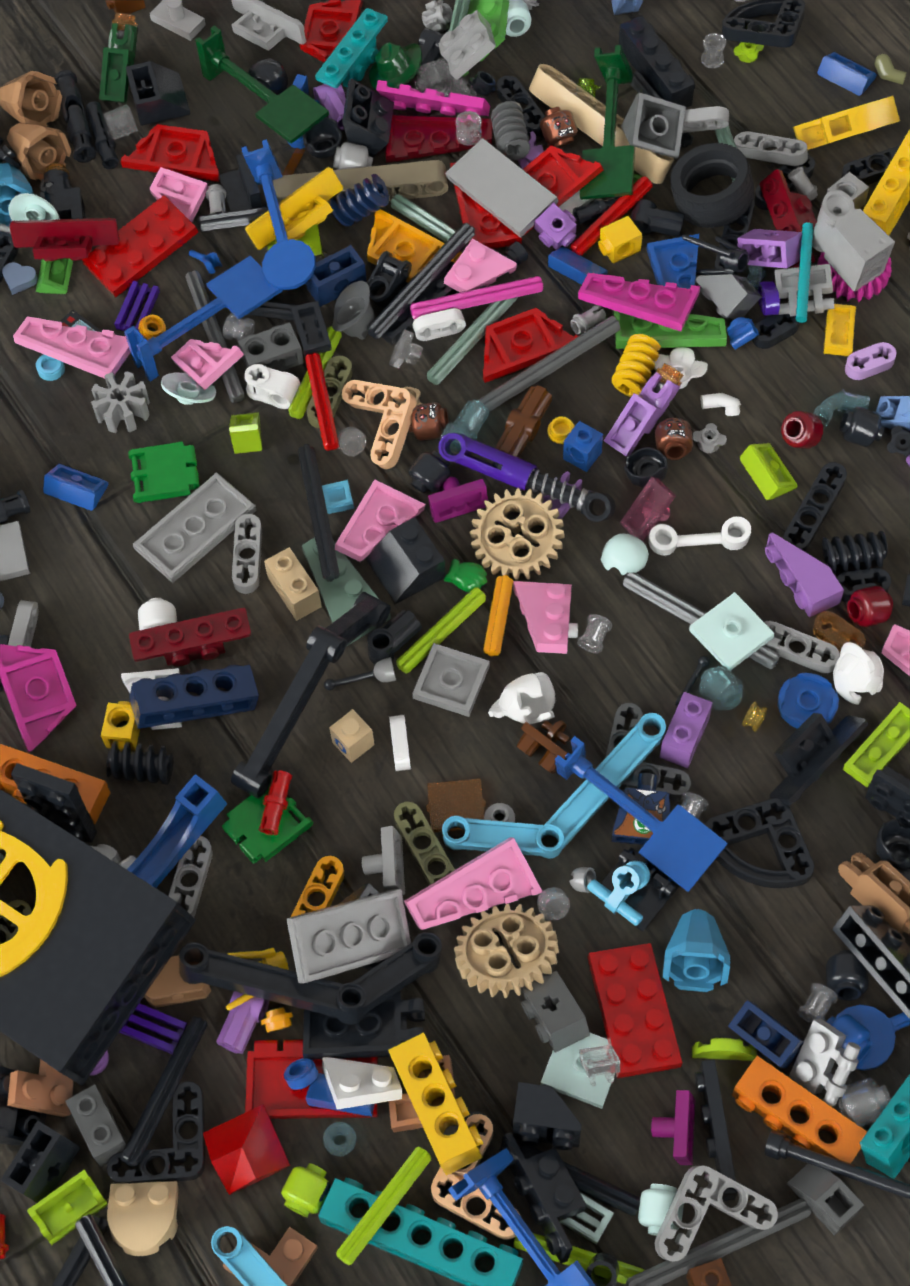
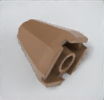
(31, 98)
(38, 148)

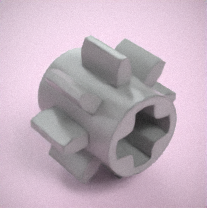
(437, 16)

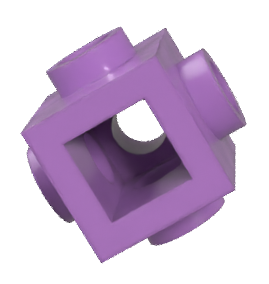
(556, 227)

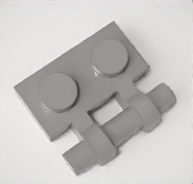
(819, 284)
(817, 1059)

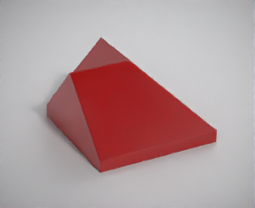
(245, 1149)

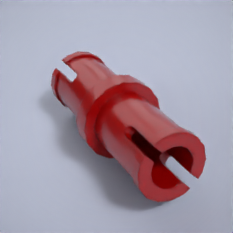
(275, 802)

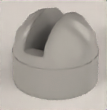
(581, 878)

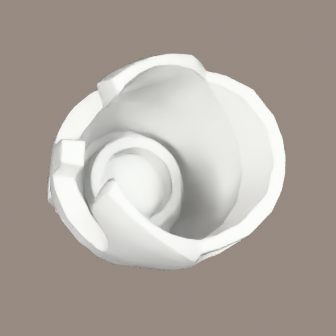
(857, 672)
(526, 699)

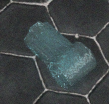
(468, 422)

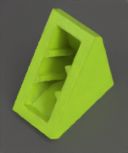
(245, 433)

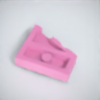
(181, 190)

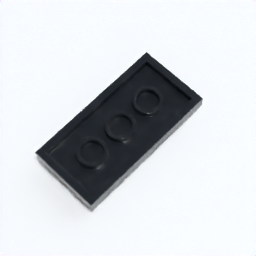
(55, 800)

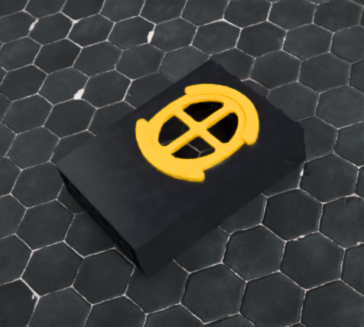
(84, 947)

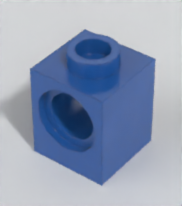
(582, 446)

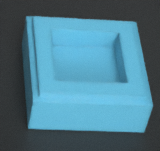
(337, 497)

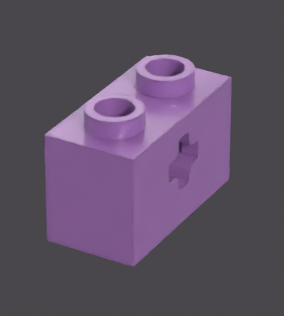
(771, 247)
(686, 730)

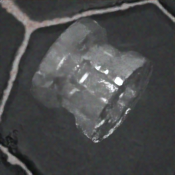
(468, 128)
(238, 328)

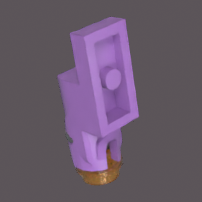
(644, 409)

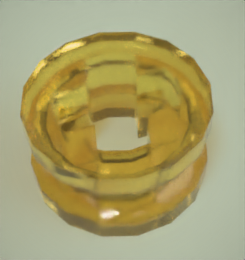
(754, 716)

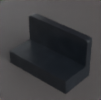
(241, 187)

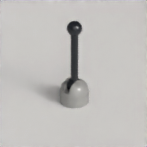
(382, 671)

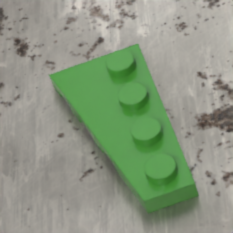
(697, 331)

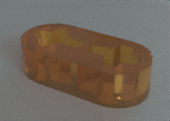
(840, 631)

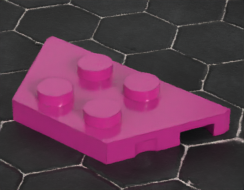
(35, 691)

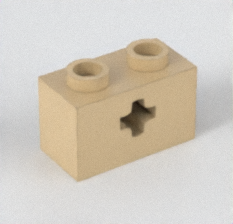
(293, 583)

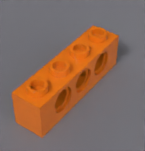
(91, 789)
(793, 1097)

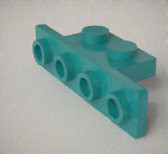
(354, 51)

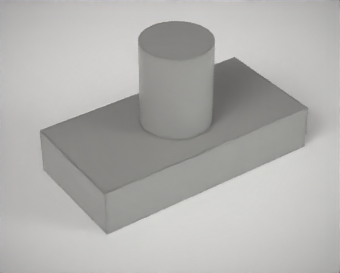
(177, 19)
(388, 862)

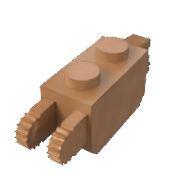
(881, 887)
(171, 988)

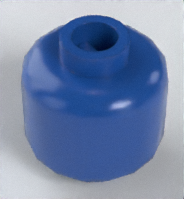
(854, 1032)

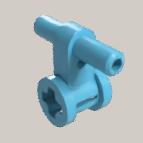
(622, 889)

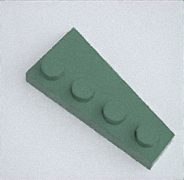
(342, 592)

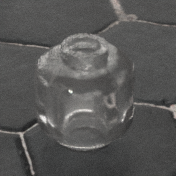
(864, 1101)

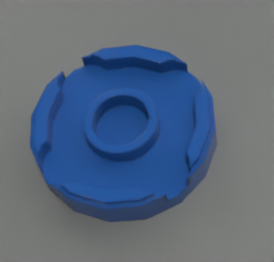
(807, 695)

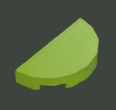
(724, 1049)

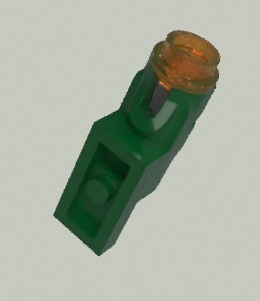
(118, 55)

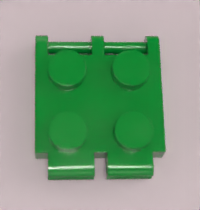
(165, 471)
(245, 821)

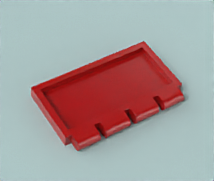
(268, 1086)

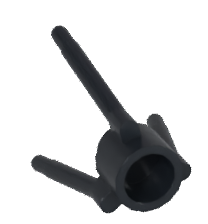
(733, 258)

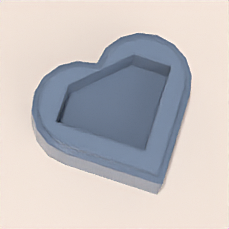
(19, 277)

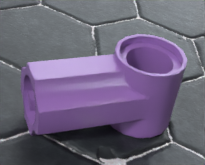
(333, 100)
(241, 1023)

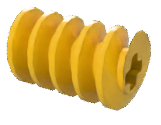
(636, 364)

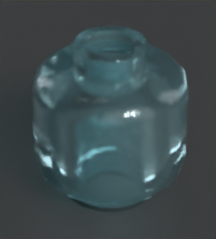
(721, 688)

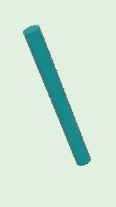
(804, 272)

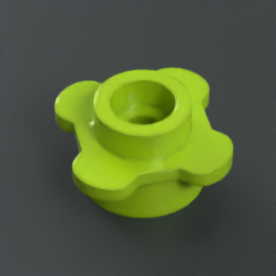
(748, 51)

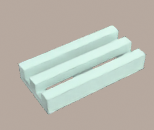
(600, 1226)

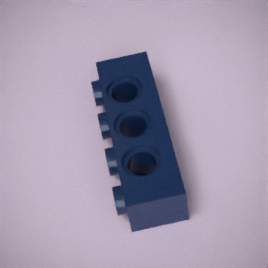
(182, 706)

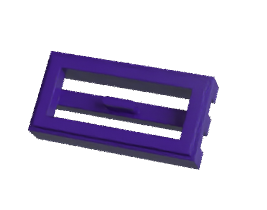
(128, 302)
(161, 1017)

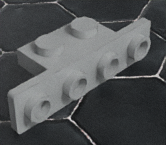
(265, 24)

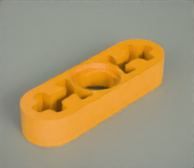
(333, 882)

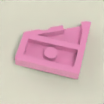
(477, 268)
(205, 360)

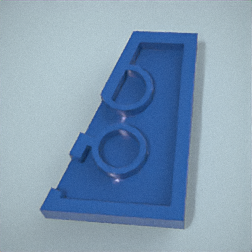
(674, 261)

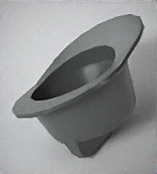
(353, 310)

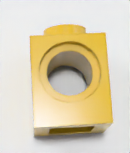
(620, 239)
(129, 733)

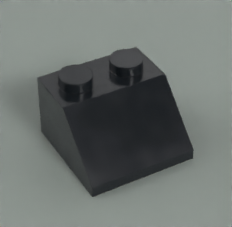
(406, 561)

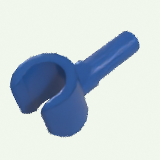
(210, 260)

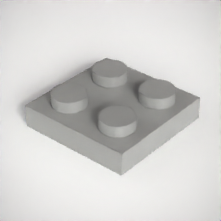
(451, 679)

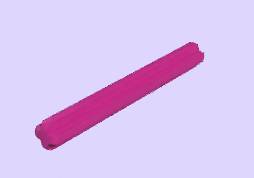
(478, 296)

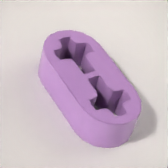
(871, 362)

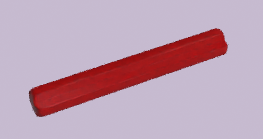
(611, 215)
(322, 402)

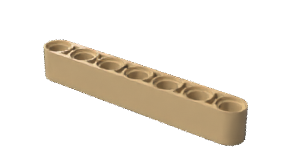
(589, 116)

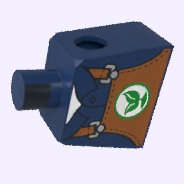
(657, 803)

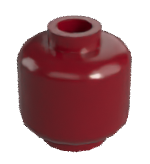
(802, 429)
(870, 606)

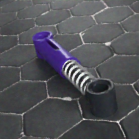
(523, 475)

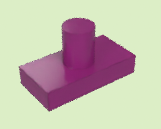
(457, 499)
(679, 1127)

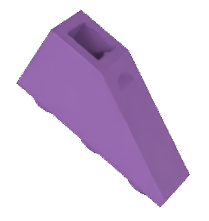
(809, 579)

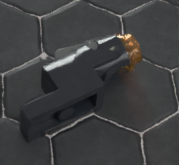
(60, 194)

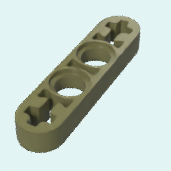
(426, 856)

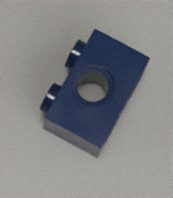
(335, 274)
(766, 1034)

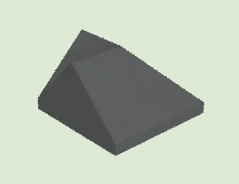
(654, 125)

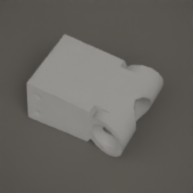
(850, 240)

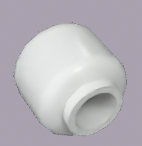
(156, 613)

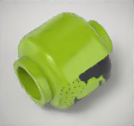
(306, 1190)

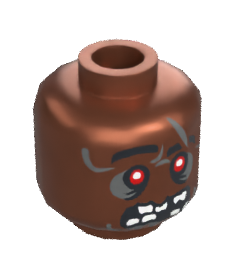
(558, 127)
(428, 421)
(674, 438)

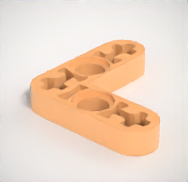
(391, 414)
(449, 1202)

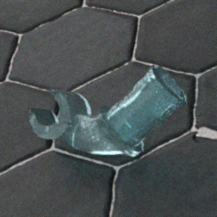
(840, 401)

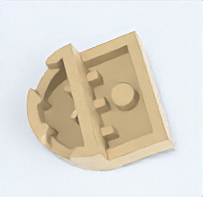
(142, 1215)

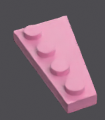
(82, 348)

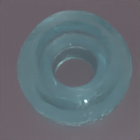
(334, 1130)

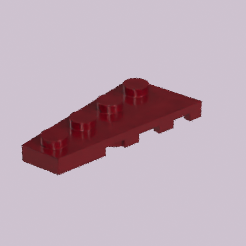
(427, 136)

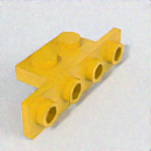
(299, 210)

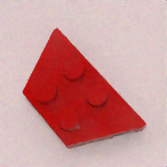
(327, 26)
(177, 150)
(562, 173)
(521, 342)

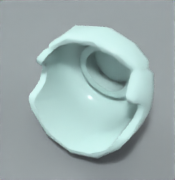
(625, 553)

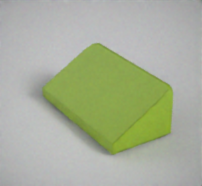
(767, 470)

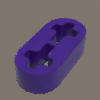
(770, 298)

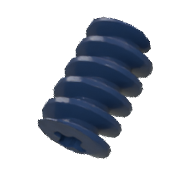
(361, 202)

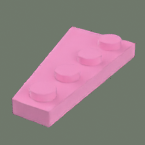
(484, 882)

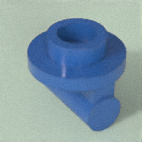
(741, 331)

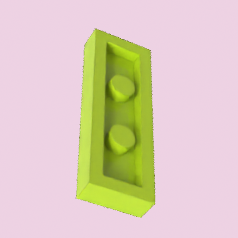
(880, 746)

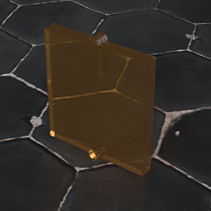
(454, 799)

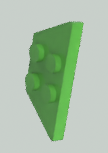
(496, 14)

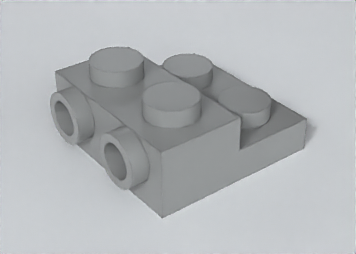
(467, 44)

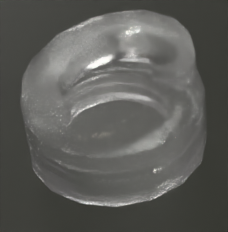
(351, 441)
(553, 903)

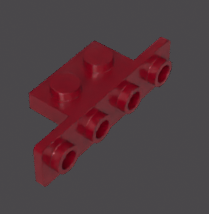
(786, 208)
(64, 237)
(190, 638)

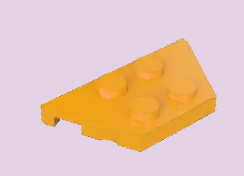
(402, 241)

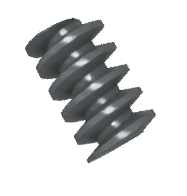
(510, 130)

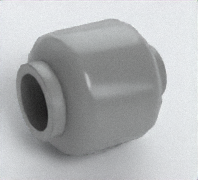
(351, 156)

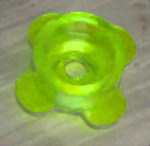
(588, 85)

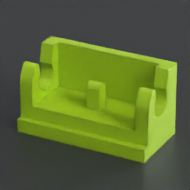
(65, 1205)

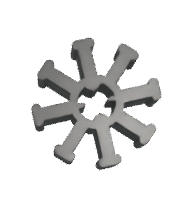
(120, 402)

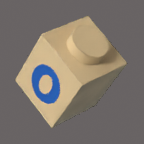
(352, 736)

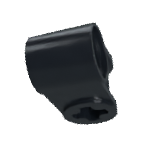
(390, 274)

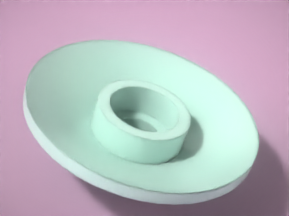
(31, 207)
(186, 389)

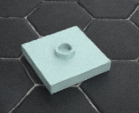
(731, 631)
(568, 1076)

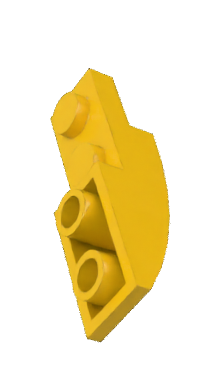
(848, 123)

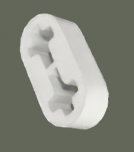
(439, 324)
(399, 743)

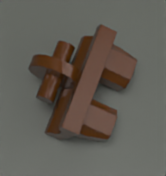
(533, 739)

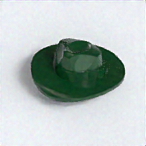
(396, 64)

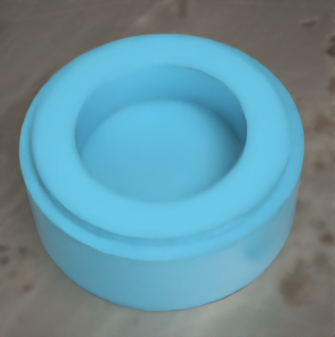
(49, 368)

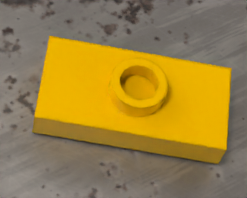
(839, 330)

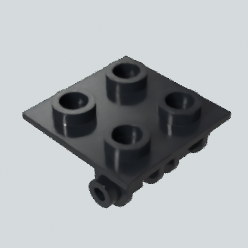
(653, 896)

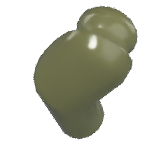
(886, 70)

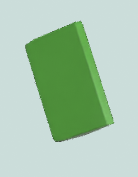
(54, 276)

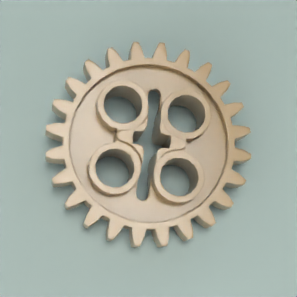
(502, 554)
(522, 933)

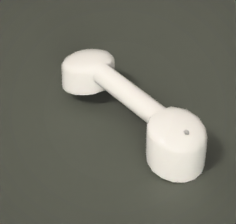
(733, 536)

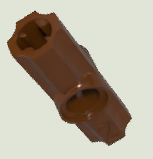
(525, 421)

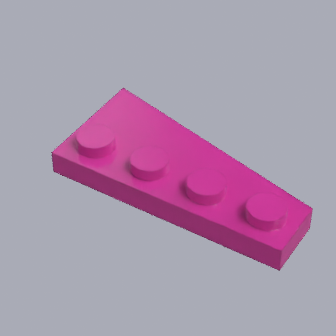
(432, 100)
(650, 302)

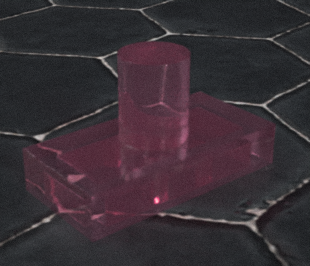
(648, 509)

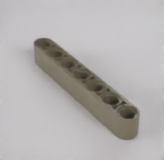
(408, 179)

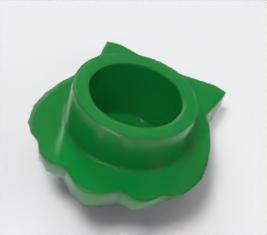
(466, 575)

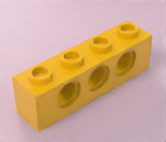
(892, 190)
(451, 1150)

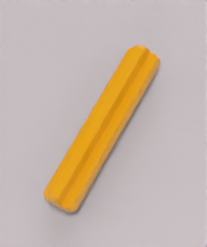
(498, 616)

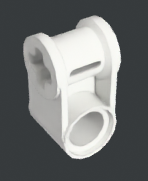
(273, 388)

